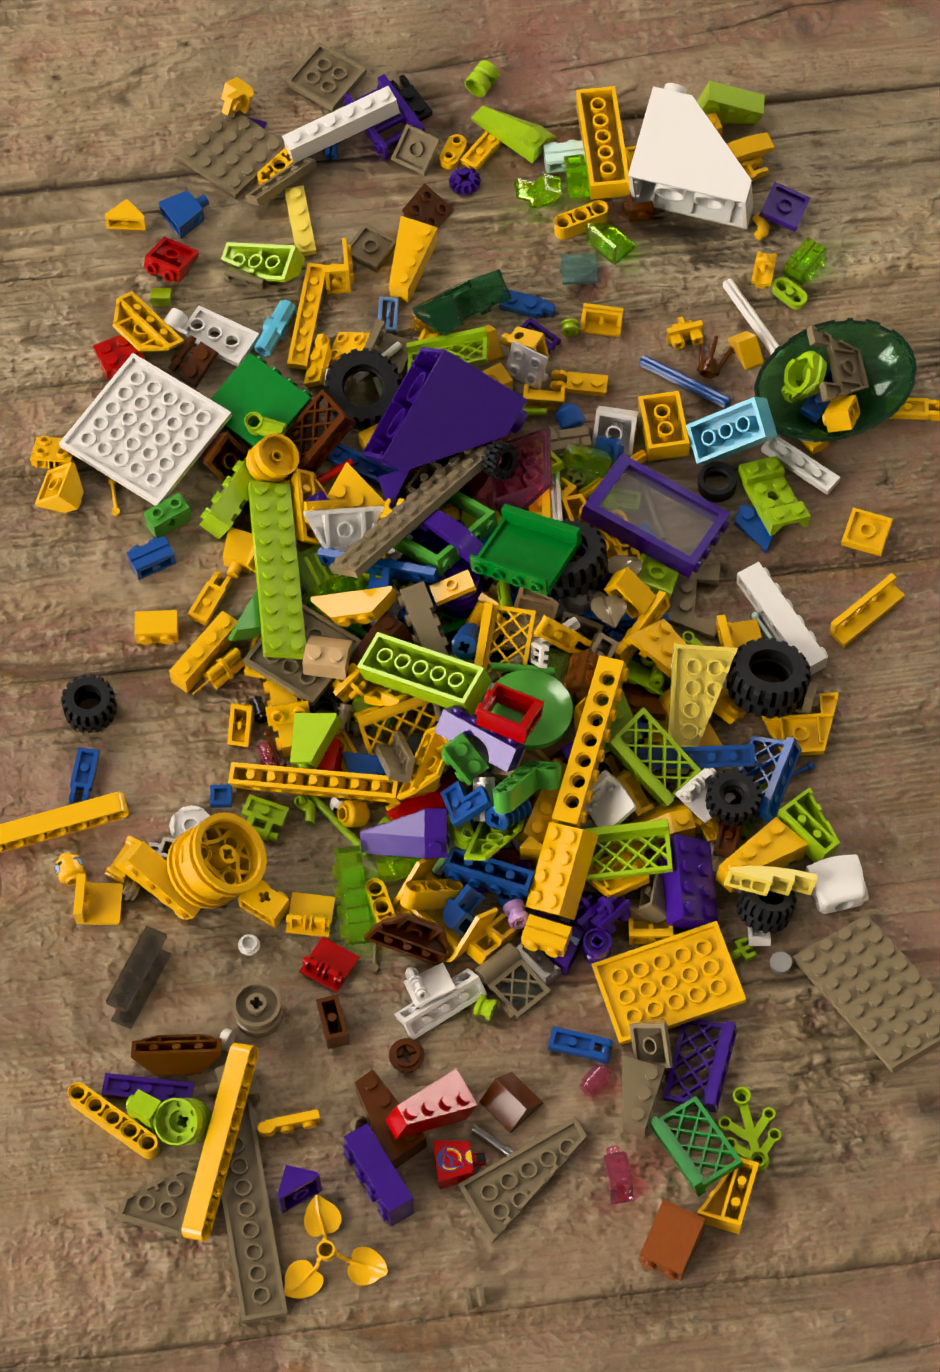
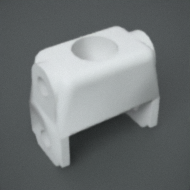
(838, 883)

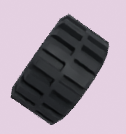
(89, 718)
(767, 912)

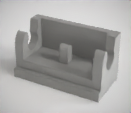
(540, 964)

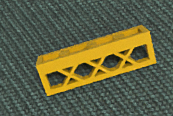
(866, 611)

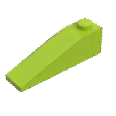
(518, 134)
(265, 260)
(490, 840)

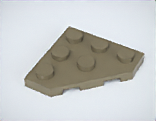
(160, 1204)

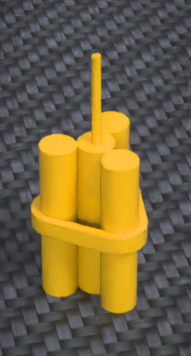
(223, 669)

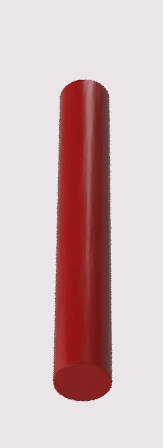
(333, 472)

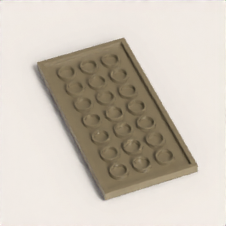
(876, 991)

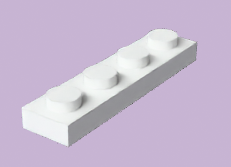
(801, 464)

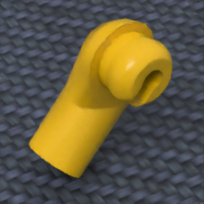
(763, 227)

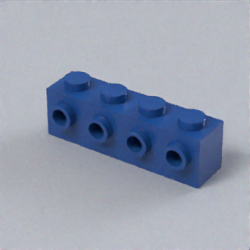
(489, 874)

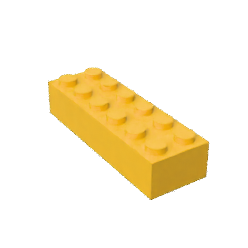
(603, 142)

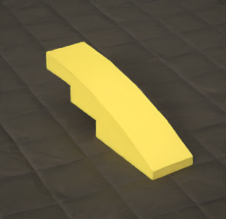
(775, 879)

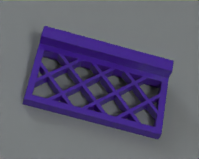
(719, 1062)

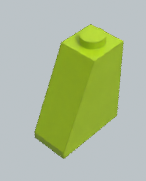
(312, 738)

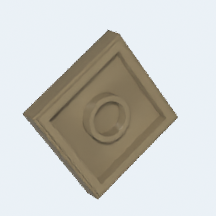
(416, 149)
(371, 247)

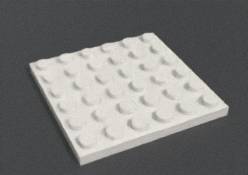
(145, 429)

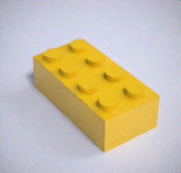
(561, 870)

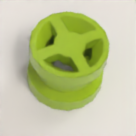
(485, 1007)

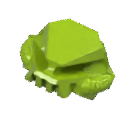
(810, 373)

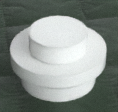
(249, 945)

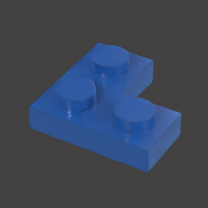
(463, 806)

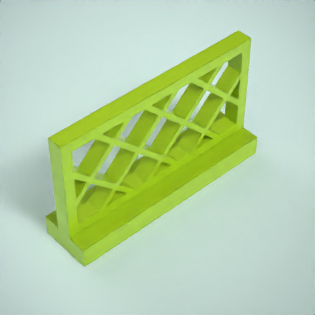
(458, 343)
(640, 770)
(629, 833)

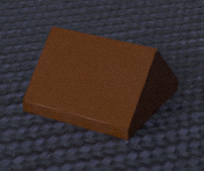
(510, 1101)

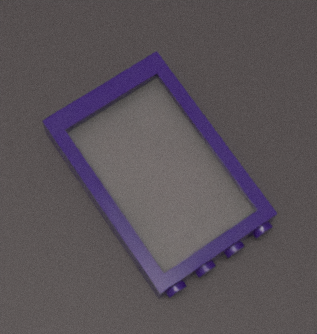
(656, 516)

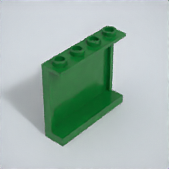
(259, 390)
(527, 550)

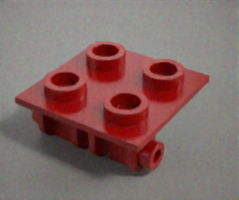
(329, 964)

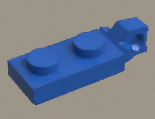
(528, 305)

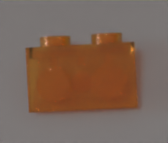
(580, 671)

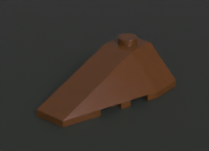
(386, 625)

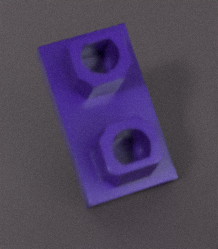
(588, 911)
(609, 911)

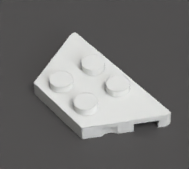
(342, 526)

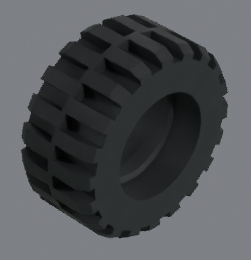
(362, 362)
(589, 569)
(766, 697)

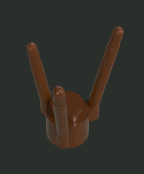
(708, 368)

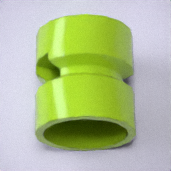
(482, 78)

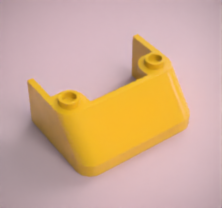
(457, 943)

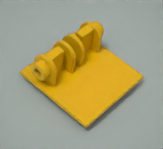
(346, 342)
(47, 451)
(310, 914)

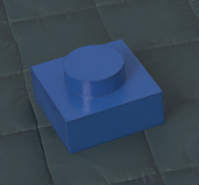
(221, 796)

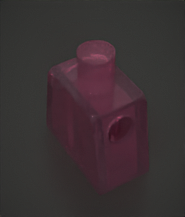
(618, 1175)

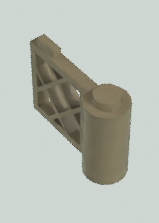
(499, 968)

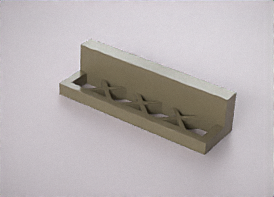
(396, 759)

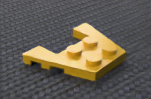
(809, 730)
(620, 886)

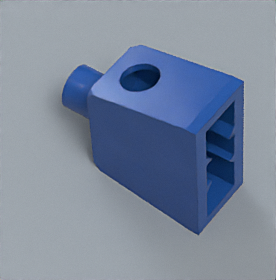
(183, 212)

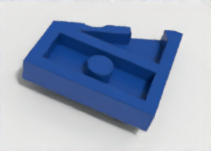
(750, 523)
(363, 763)

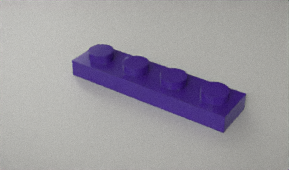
(123, 1086)

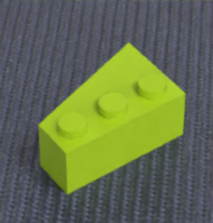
(732, 103)
(807, 821)

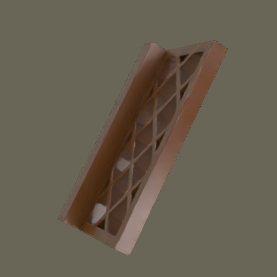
(328, 441)

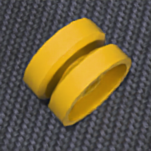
(272, 458)

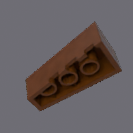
(378, 1105)

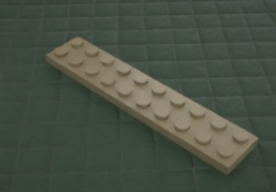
(409, 513)
(251, 1228)

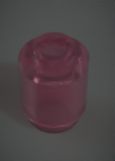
(595, 1080)

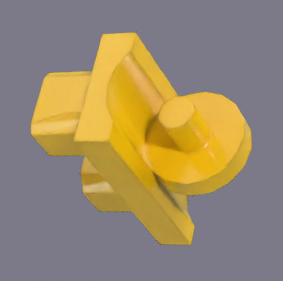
(763, 270)
(684, 331)
(351, 685)

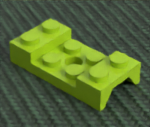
(766, 479)

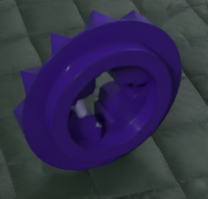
(465, 187)

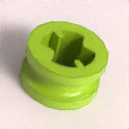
(570, 327)

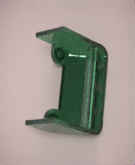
(461, 301)

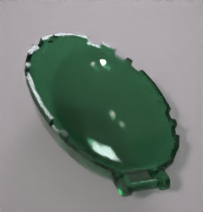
(888, 368)

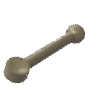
(374, 966)

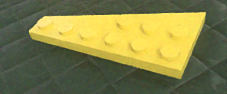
(694, 690)

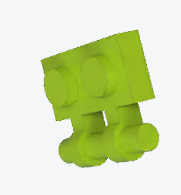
(265, 812)

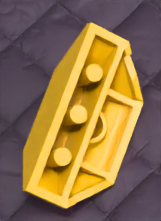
(143, 326)
(303, 486)
(356, 606)
(427, 767)

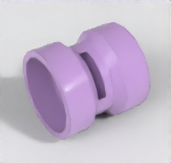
(516, 912)

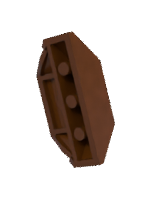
(411, 937)
(176, 1053)

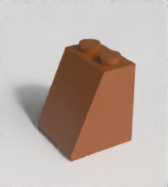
(672, 1241)

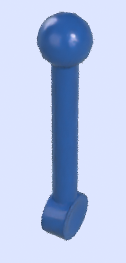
(810, 766)

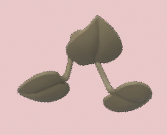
(612, 608)

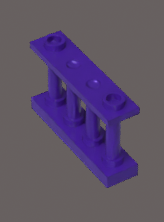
(405, 116)

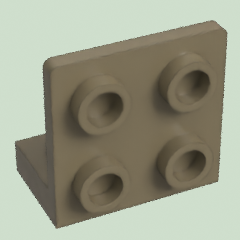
(381, 341)

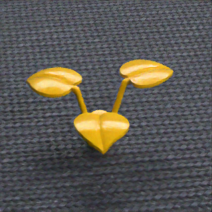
(304, 1280)

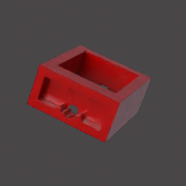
(515, 700)

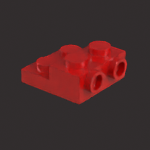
(170, 259)
(114, 353)

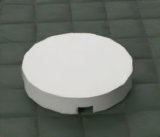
(186, 819)

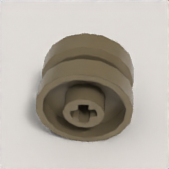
(257, 1009)

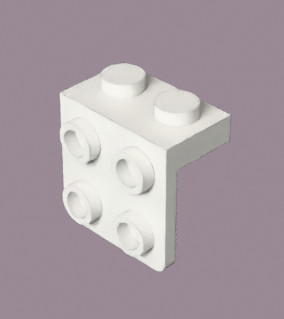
(610, 801)

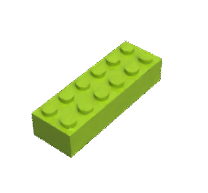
(424, 673)

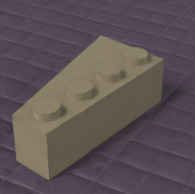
(422, 618)

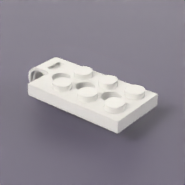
(211, 323)

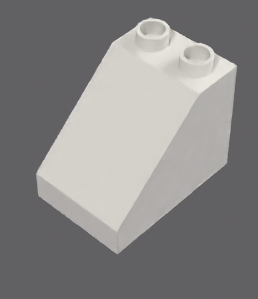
(687, 164)

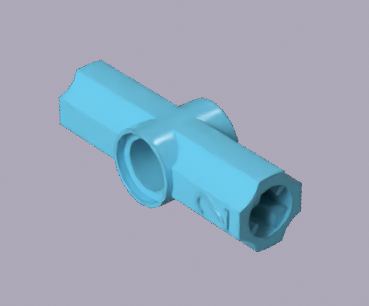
(275, 328)

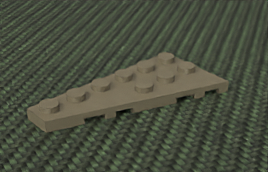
(511, 1183)

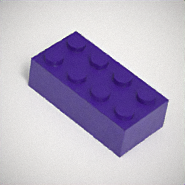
(690, 887)
(379, 1175)

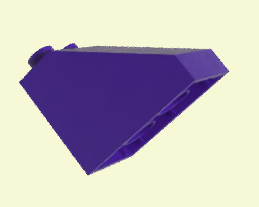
(441, 412)

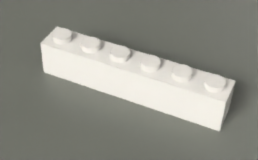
(341, 124)
(779, 614)

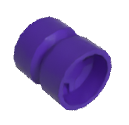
(596, 945)

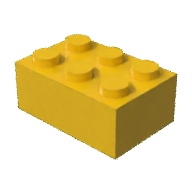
(663, 426)

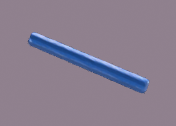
(684, 381)

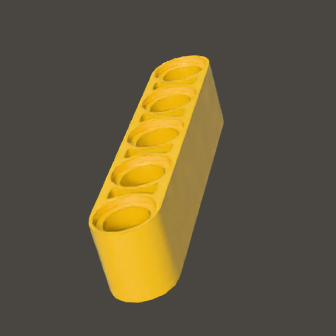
(118, 1129)

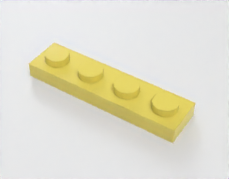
(300, 220)

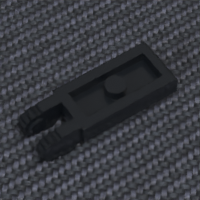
(413, 98)

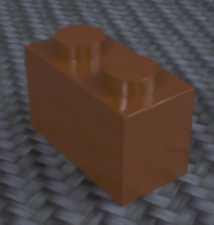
(332, 1021)

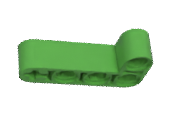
(525, 782)

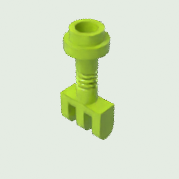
(741, 951)

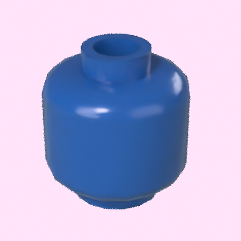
(569, 416)

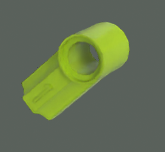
(266, 425)

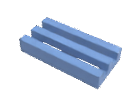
(389, 300)

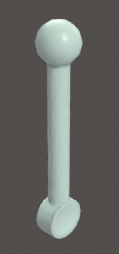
(755, 615)

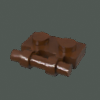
(198, 363)

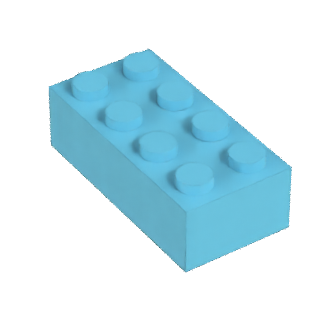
(731, 430)

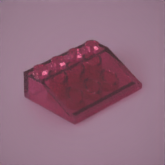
(532, 475)

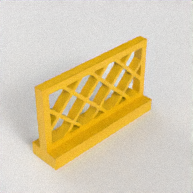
(488, 630)
(378, 713)

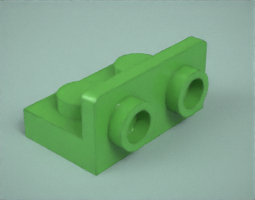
(464, 758)

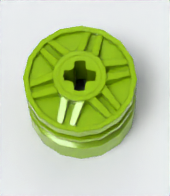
(171, 1119)

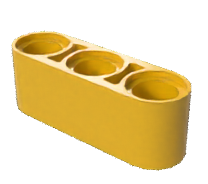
(575, 221)
(429, 893)
(378, 900)

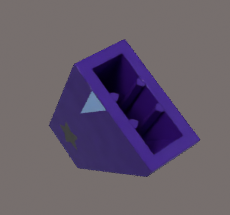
(576, 941)

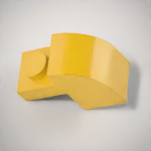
(237, 96)

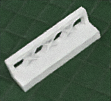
(437, 1011)

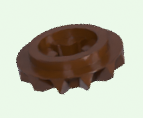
(412, 1047)

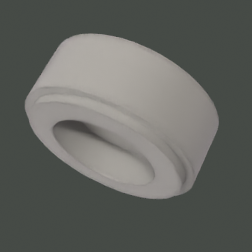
(780, 963)

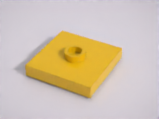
(866, 531)

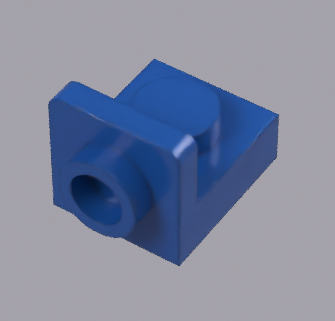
(611, 446)

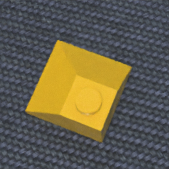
(61, 489)

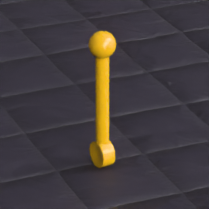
(115, 511)

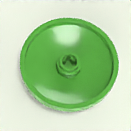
(556, 710)

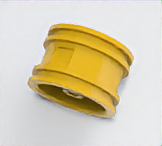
(216, 860)

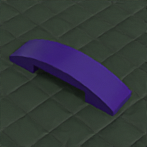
(453, 533)

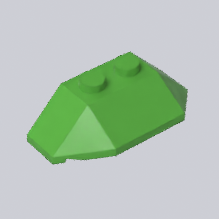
(249, 622)

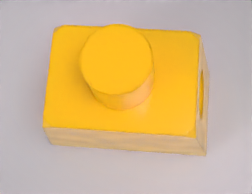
(528, 338)
(236, 551)

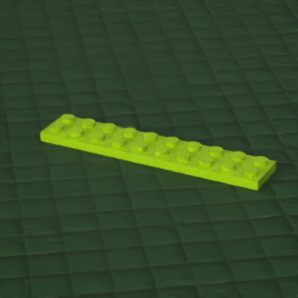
(277, 570)

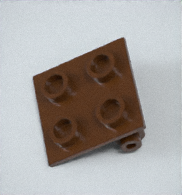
(427, 207)

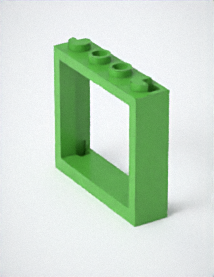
(450, 555)

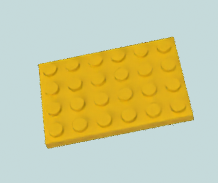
(669, 980)

